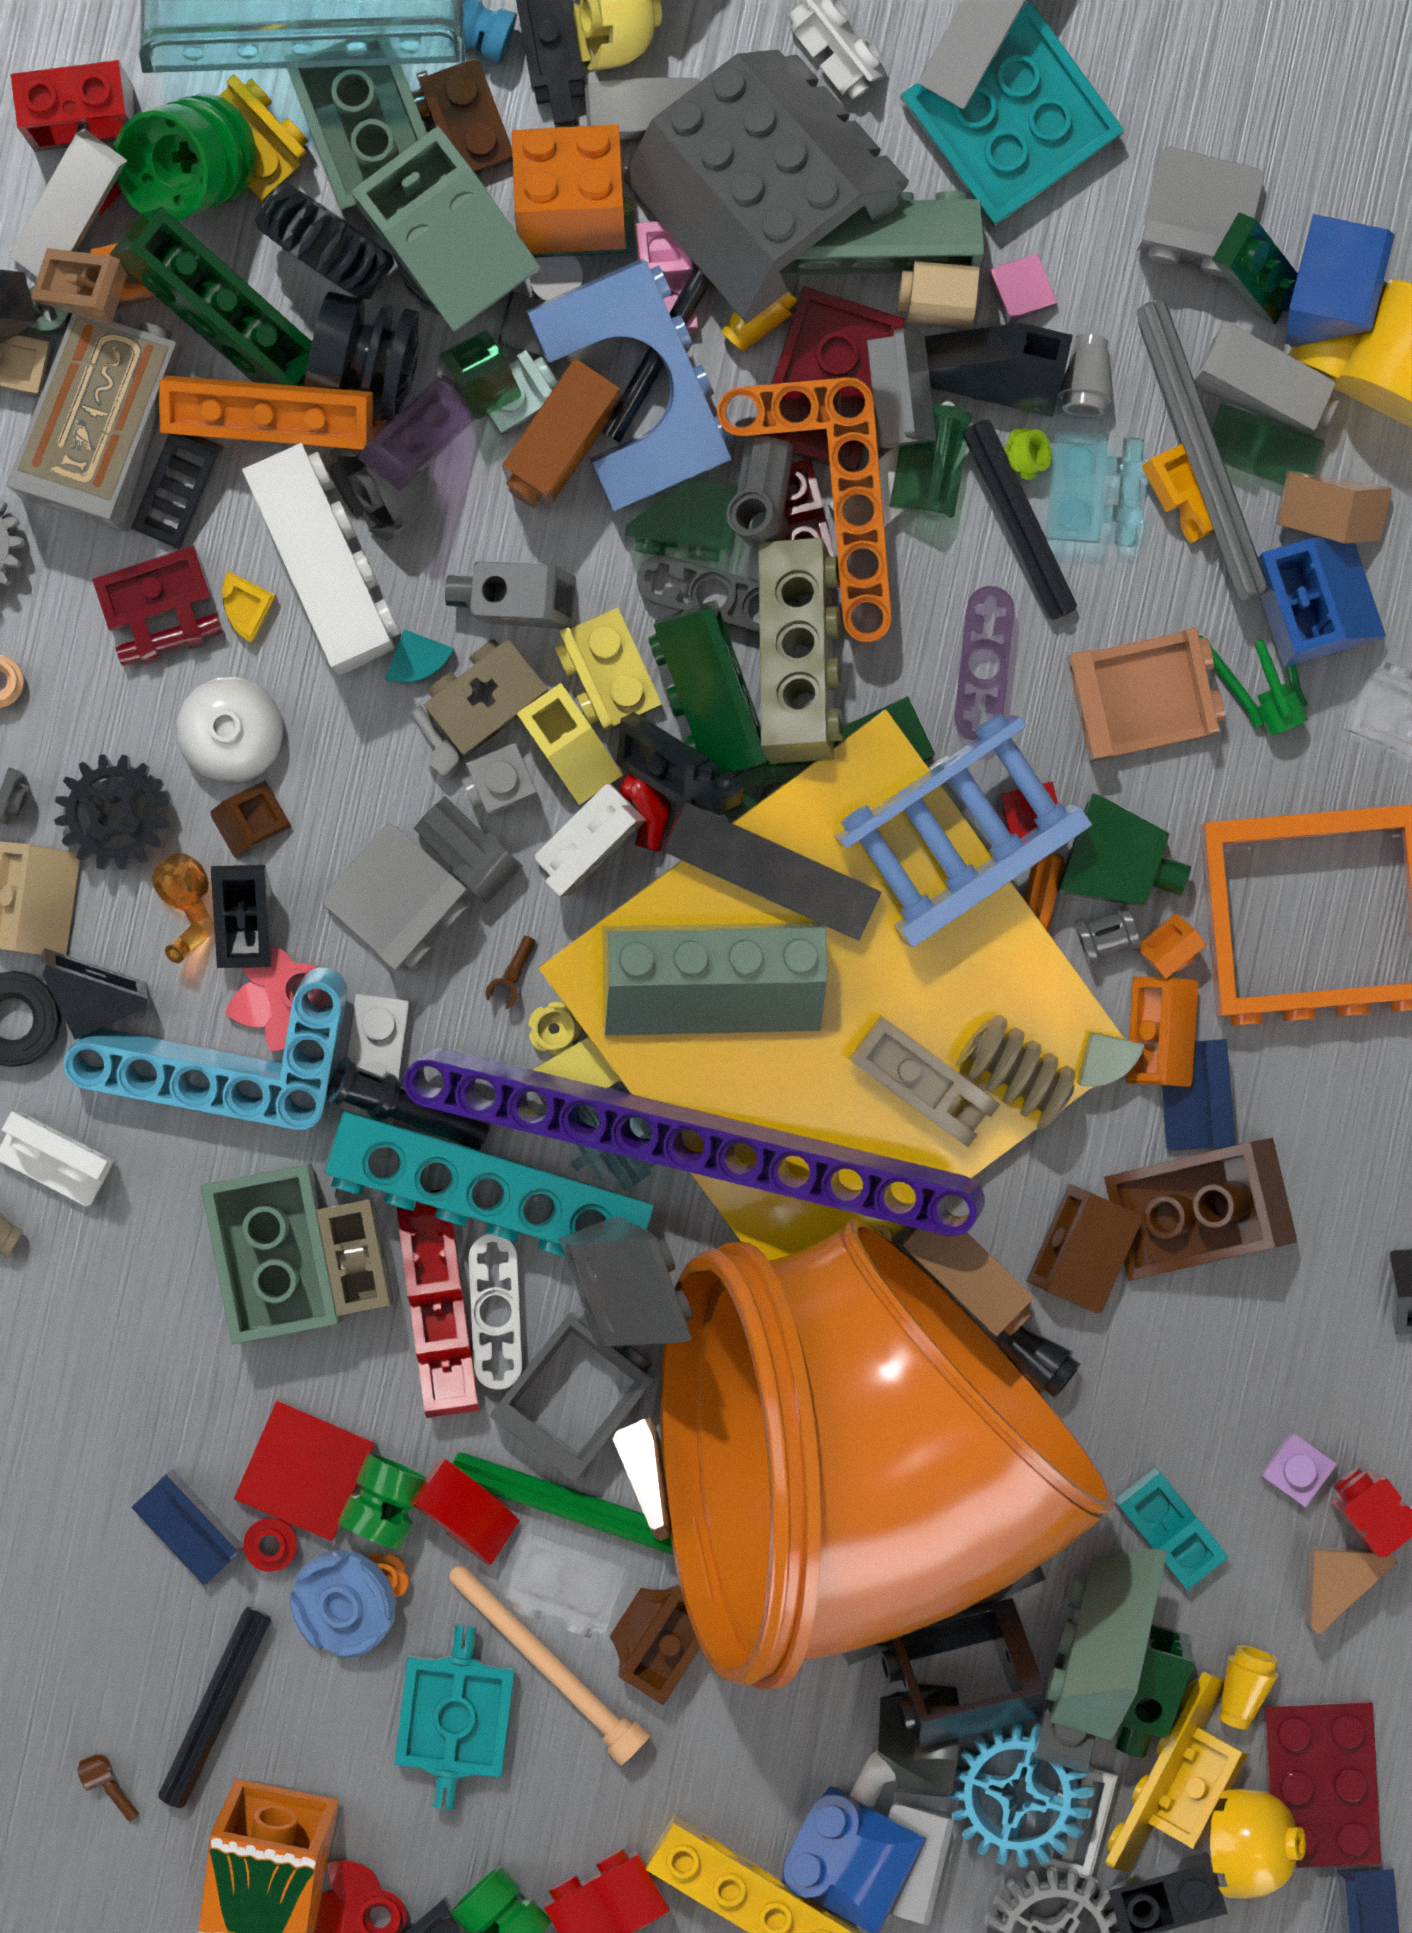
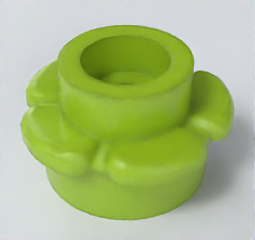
(1028, 452)

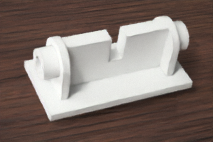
(853, 56)

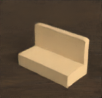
(36, 897)

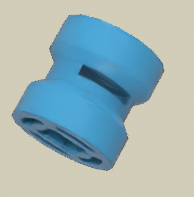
(488, 30)

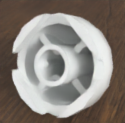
(230, 730)

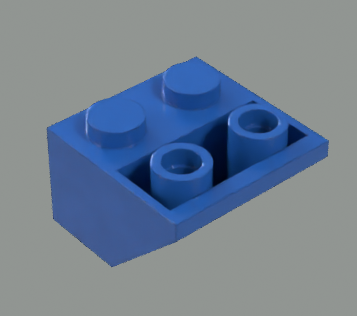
(1318, 600)

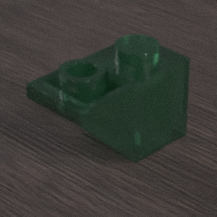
(688, 519)

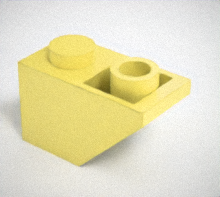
(569, 743)

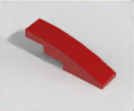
(437, 1311)

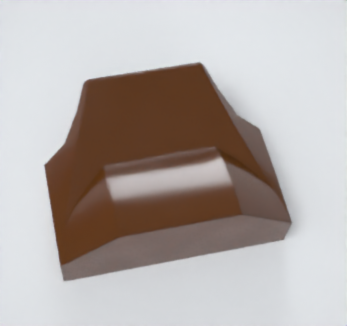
(655, 1642)

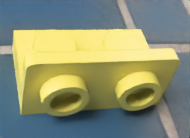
(608, 669)

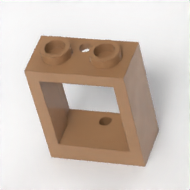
(972, 1278)

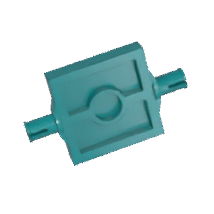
(454, 1716)

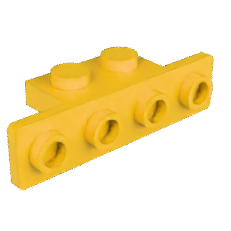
(1183, 1782)

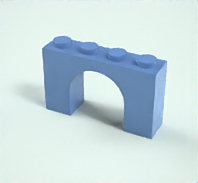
(687, 434)

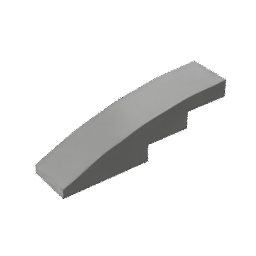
(969, 48)

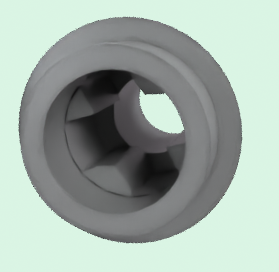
(1087, 378)

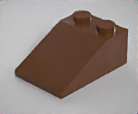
(1204, 1208)

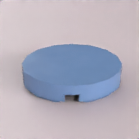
(343, 1603)

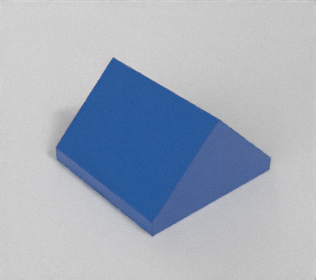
(1338, 280)

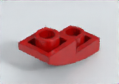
(465, 1511)

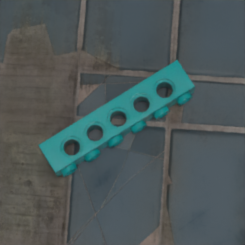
(360, 1135)

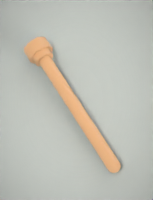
(620, 1735)

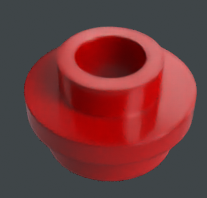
(285, 1536)

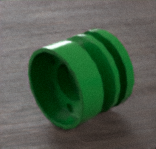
(186, 156)

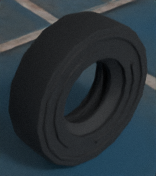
(45, 1019)

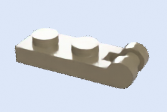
(922, 1079)

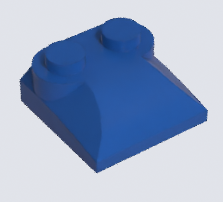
(851, 1859)

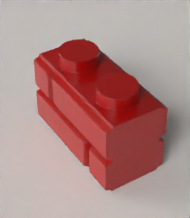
(1373, 1511)

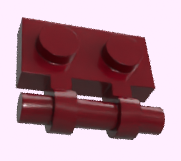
(152, 590)

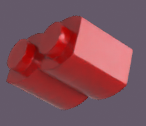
(611, 1901)

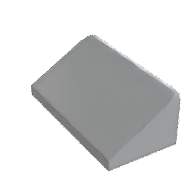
(921, 1886)

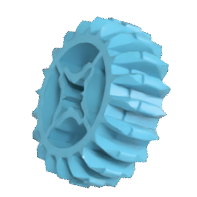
(995, 1786)

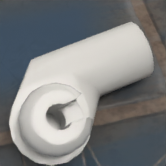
(872, 1780)

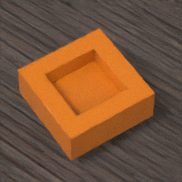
(1171, 946)

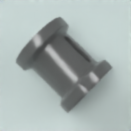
(1107, 934)

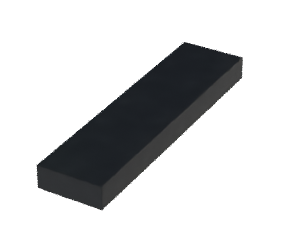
(771, 871)

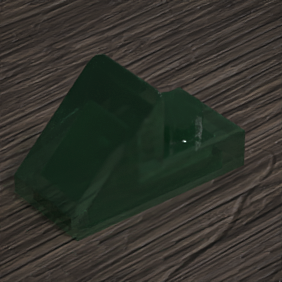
(481, 374)

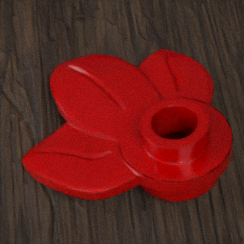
(352, 1900)

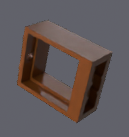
(560, 435)

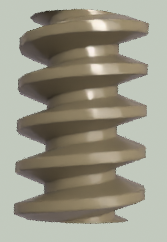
(1019, 1069)

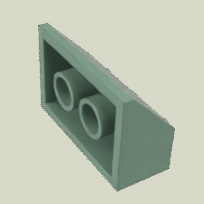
(1105, 1641)

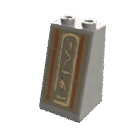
(95, 420)

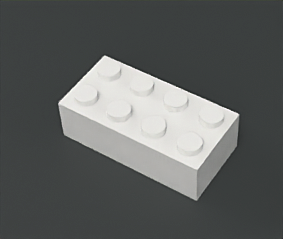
(319, 559)

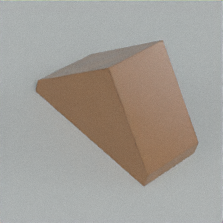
(80, 283)
(1334, 507)
(1337, 1580)

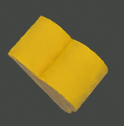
(1373, 363)

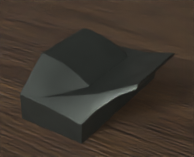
(923, 1769)

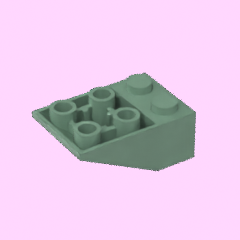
(445, 229)

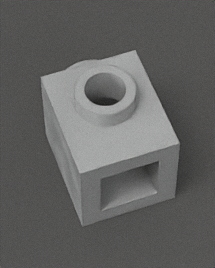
(499, 780)

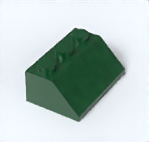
(709, 687)

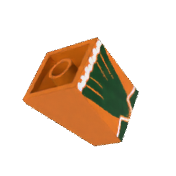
(267, 1860)

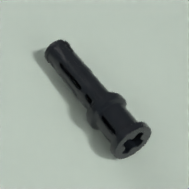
(387, 1098)

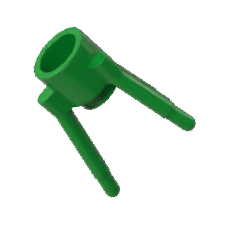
(1280, 705)

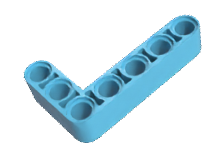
(224, 1068)

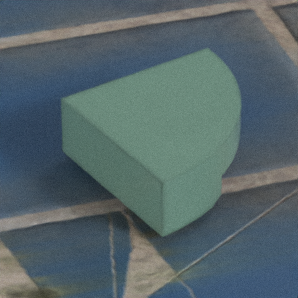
(1107, 1059)

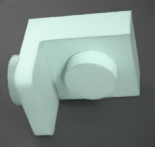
(535, 384)

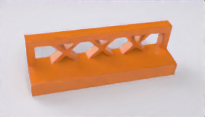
(267, 412)

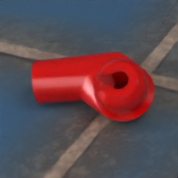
(653, 807)

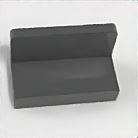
(901, 389)

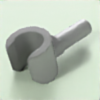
(445, 757)

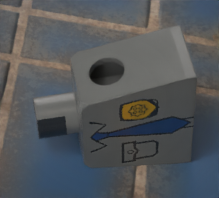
(534, 596)

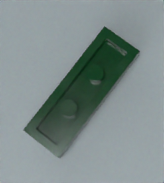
(1256, 268)

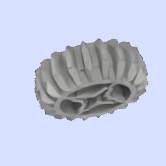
(1066, 1916)

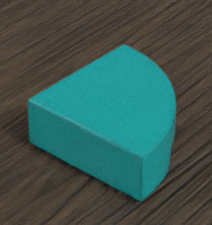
(417, 658)

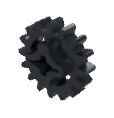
(97, 832)

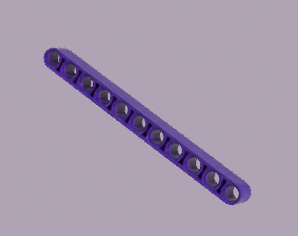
(717, 1133)

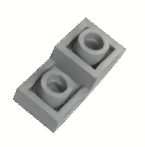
(632, 102)

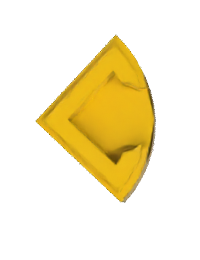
(245, 605)

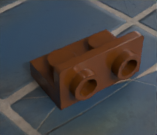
(466, 113)

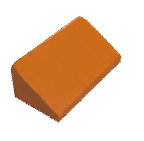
(1165, 1023)

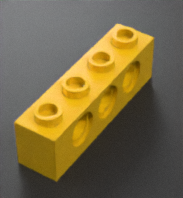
(735, 1885)

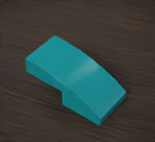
(1172, 1527)

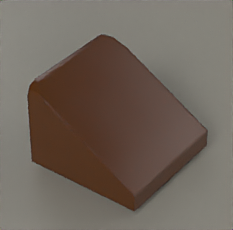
(249, 818)

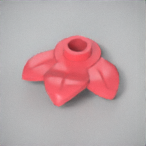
(269, 997)

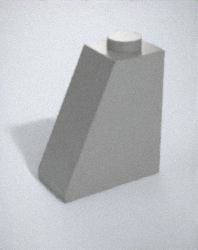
(1266, 381)

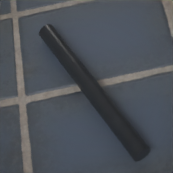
(652, 362)

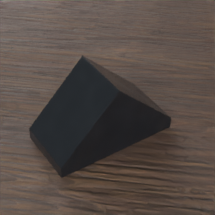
(242, 916)
(89, 993)

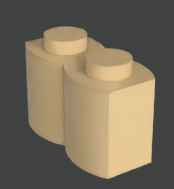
(939, 294)

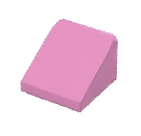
(1022, 288)

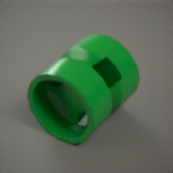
(366, 1513)
(497, 1908)

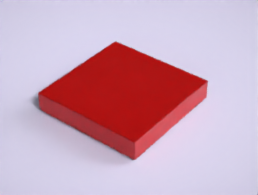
(303, 1469)

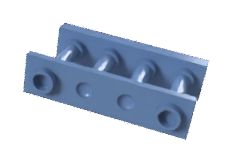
(1009, 852)

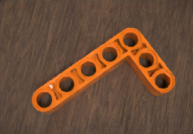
(843, 482)

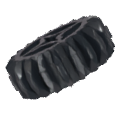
(324, 241)

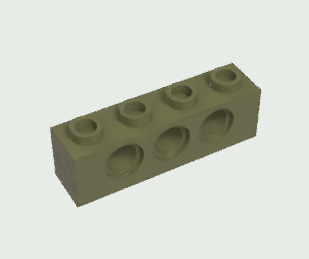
(784, 572)

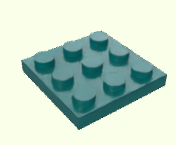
(1023, 124)

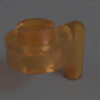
(182, 885)

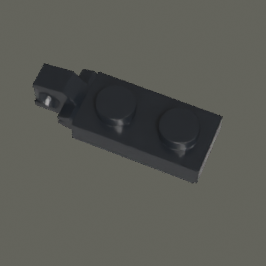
(552, 55)
(674, 767)

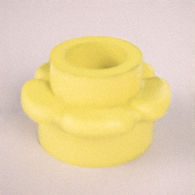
(541, 1036)

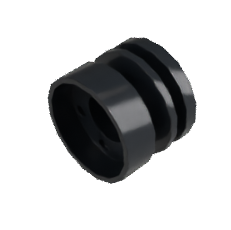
(364, 356)

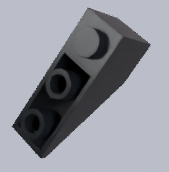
(1001, 365)

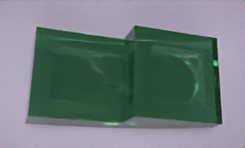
(1264, 448)

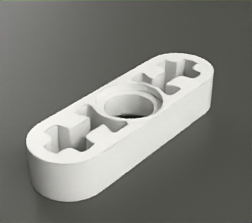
(484, 1352)

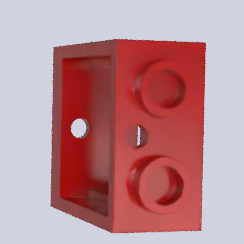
(59, 99)

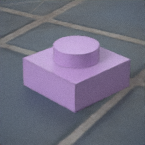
(1298, 1469)

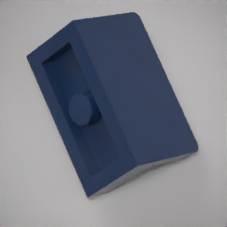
(1202, 1112)
(188, 1527)
(1368, 1900)

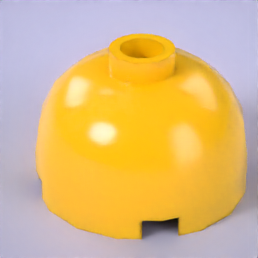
(1254, 1843)

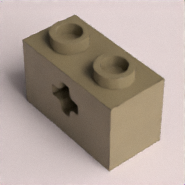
(475, 725)
(355, 1257)

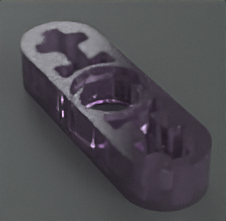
(975, 623)

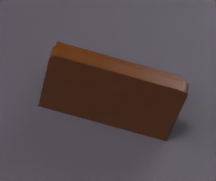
(1084, 1249)

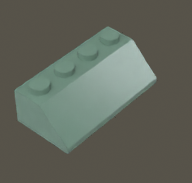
(917, 230)
(713, 978)

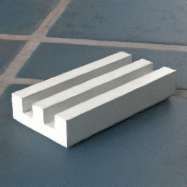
(1084, 1870)

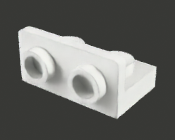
(588, 840)
(53, 1158)

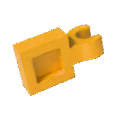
(1177, 487)

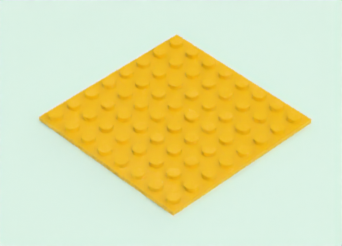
(936, 993)

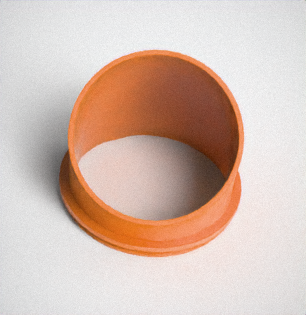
(850, 1456)

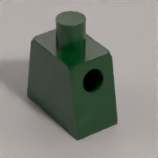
(1120, 858)
(1162, 1679)

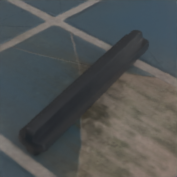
(1019, 519)
(214, 1707)

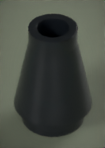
(1041, 1360)

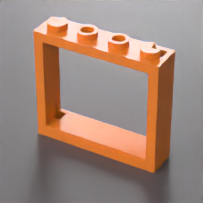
(1294, 1005)

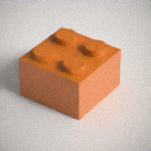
(568, 188)

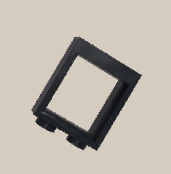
(969, 1627)

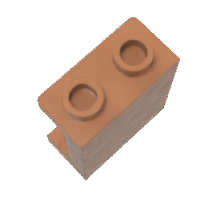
(1145, 694)

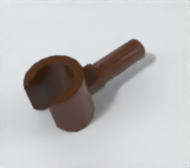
(513, 971)
(98, 1771)

